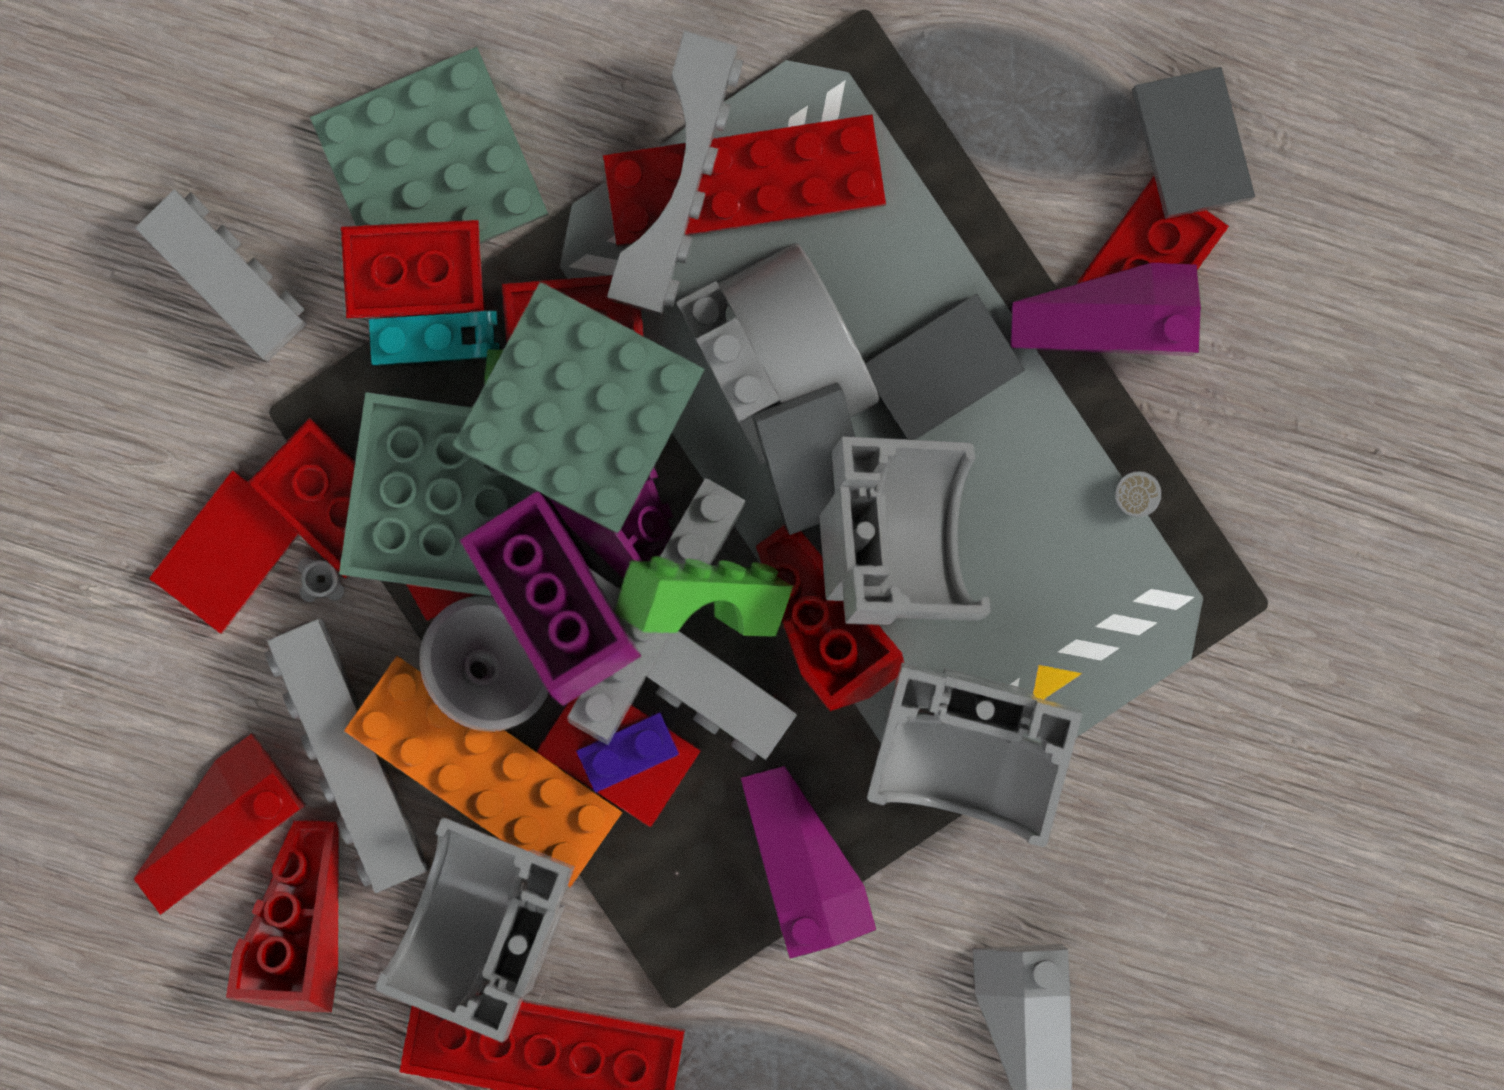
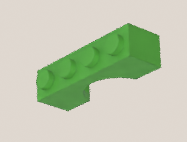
(665, 593)

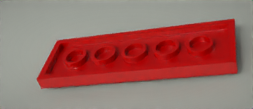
(754, 178)
(546, 1051)

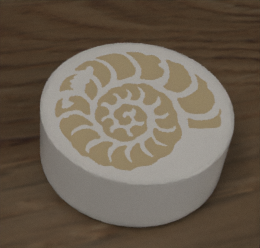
(1138, 494)

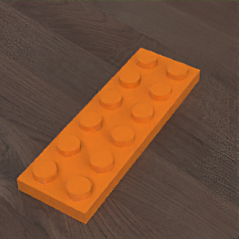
(482, 772)

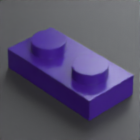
(628, 752)

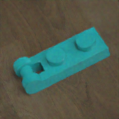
(430, 338)

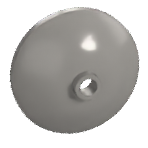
(479, 636)

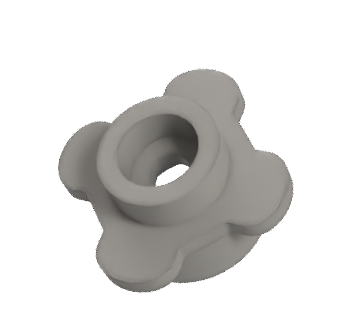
(312, 588)

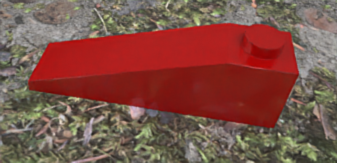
(834, 657)
(226, 815)
(293, 938)

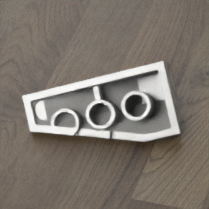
(1028, 1012)

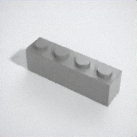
(221, 275)

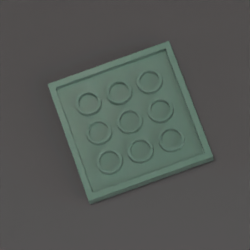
(431, 152)
(578, 408)
(419, 497)

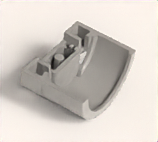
(780, 343)
(895, 531)
(973, 750)
(477, 928)

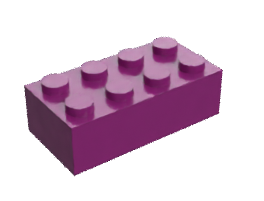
(550, 598)

